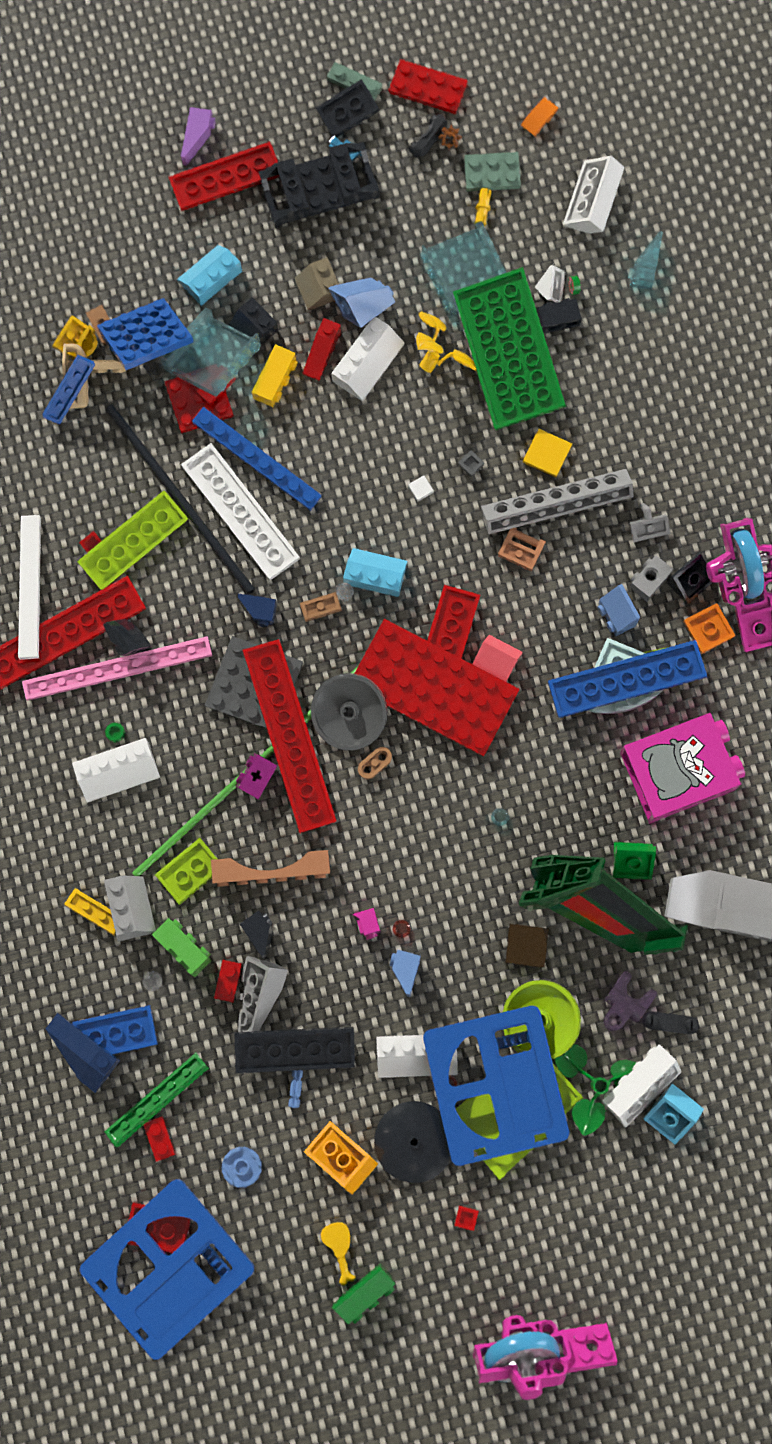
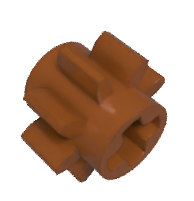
(452, 141)

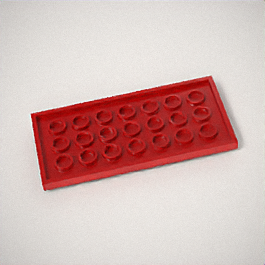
(437, 687)

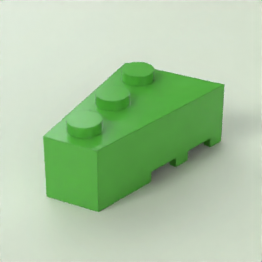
(182, 947)

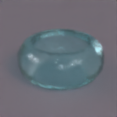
(500, 823)

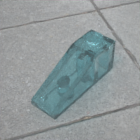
(645, 266)

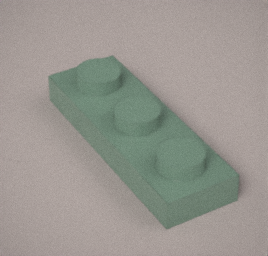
(346, 77)

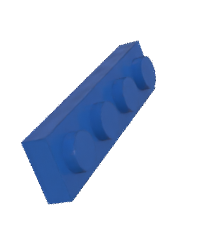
(68, 389)

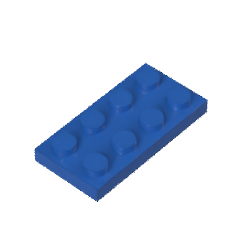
(121, 1030)

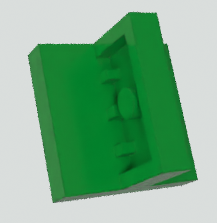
(633, 860)

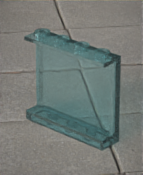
(461, 263)
(213, 356)

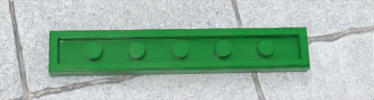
(156, 1100)

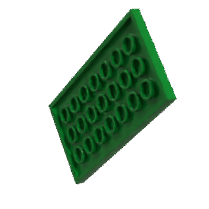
(509, 349)

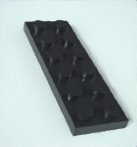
(294, 1049)

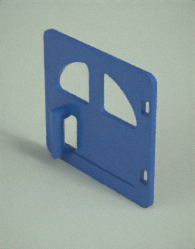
(519, 1085)
(177, 1290)

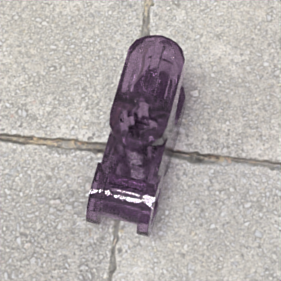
(623, 1005)

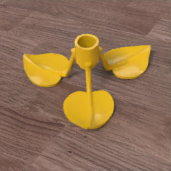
(432, 356)

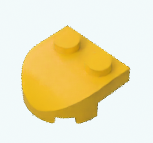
(76, 333)

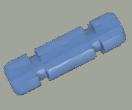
(295, 1089)

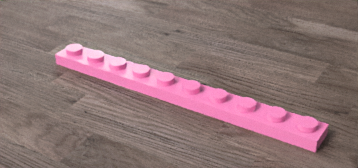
(117, 668)

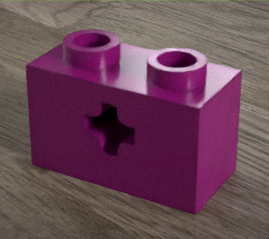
(256, 786)

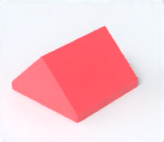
(497, 658)

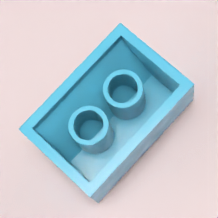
(210, 274)
(375, 572)

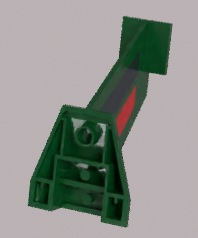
(600, 903)

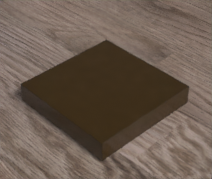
(527, 945)

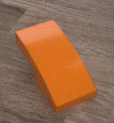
(539, 116)

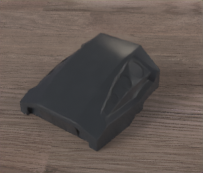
(126, 637)

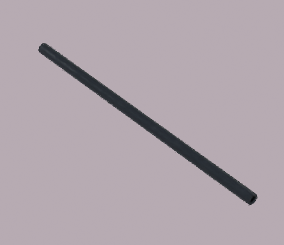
(180, 499)

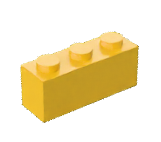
(274, 376)

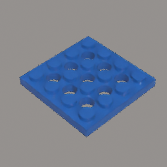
(142, 342)

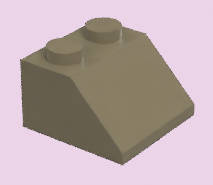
(314, 283)

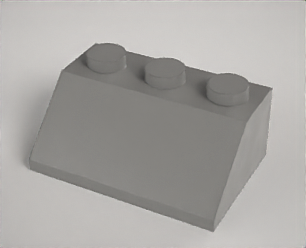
(129, 907)

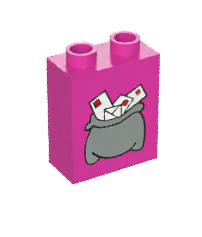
(682, 767)

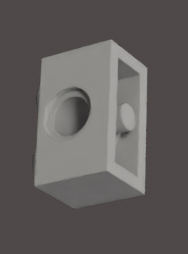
(646, 588)

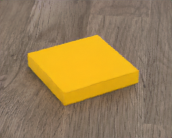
(547, 453)

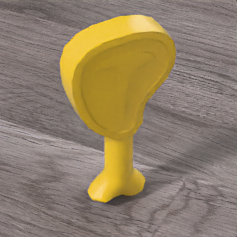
(338, 1239)

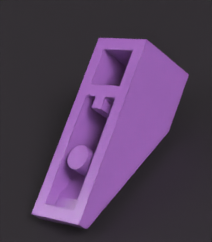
(197, 132)

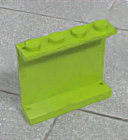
(480, 1117)

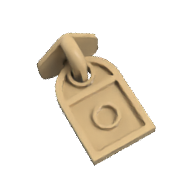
(100, 367)

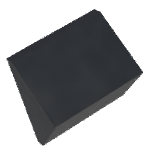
(690, 579)

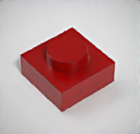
(90, 541)
(466, 1218)

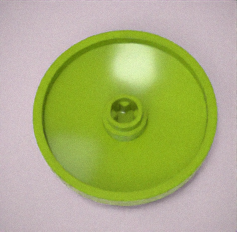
(558, 1012)

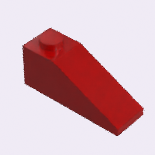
(322, 348)

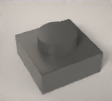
(471, 463)

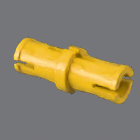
(483, 206)

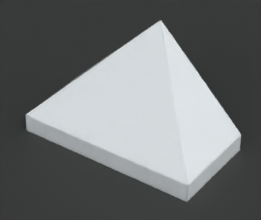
(552, 284)

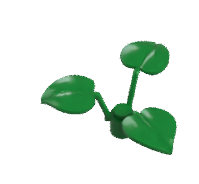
(585, 1113)

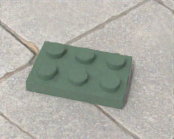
(492, 171)

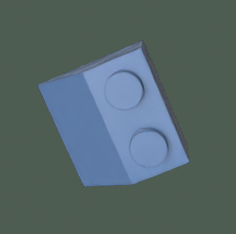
(618, 611)
(405, 969)

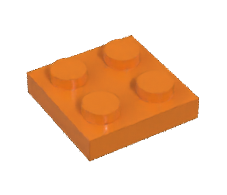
(709, 628)

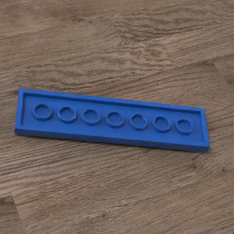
(627, 679)

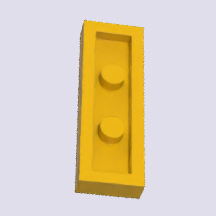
(91, 910)

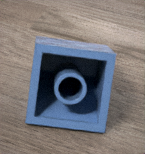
(362, 299)

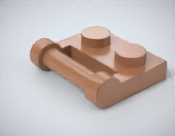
(518, 553)

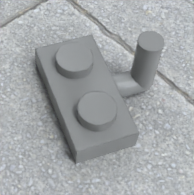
(650, 526)

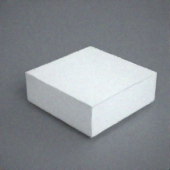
(420, 488)

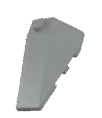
(262, 987)

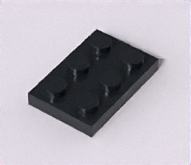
(348, 109)

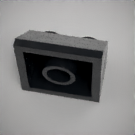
(253, 319)
(259, 932)

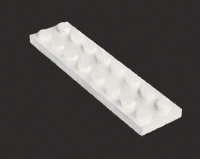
(240, 511)

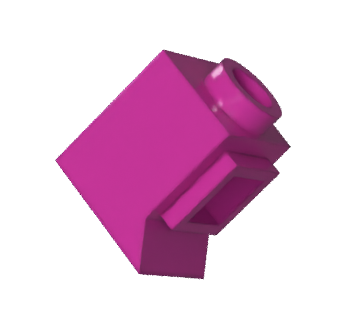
(367, 923)

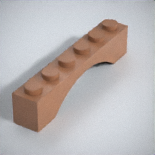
(228, 870)

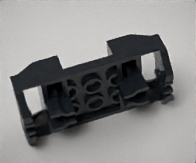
(319, 184)

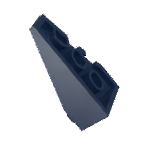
(84, 1055)

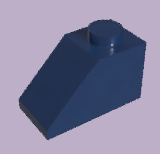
(260, 609)

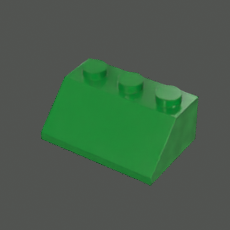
(364, 1294)

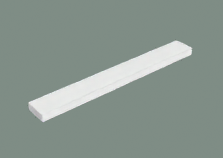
(29, 587)

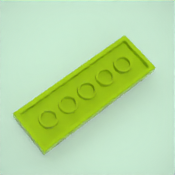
(132, 540)

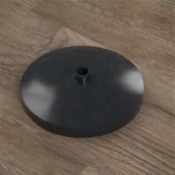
(393, 1140)

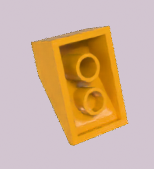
(341, 1157)

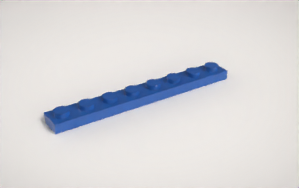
(257, 459)

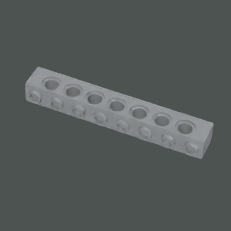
(557, 501)

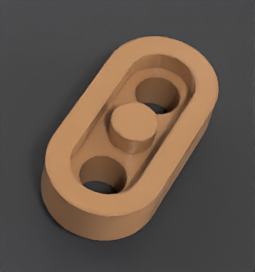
(374, 763)

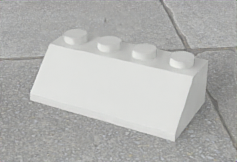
(594, 195)
(367, 358)
(116, 770)
(405, 1057)
(642, 1085)

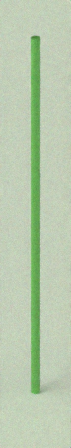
(201, 814)

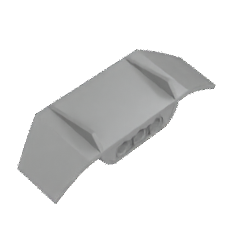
(722, 903)

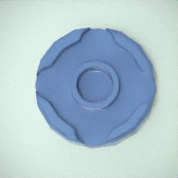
(241, 1167)

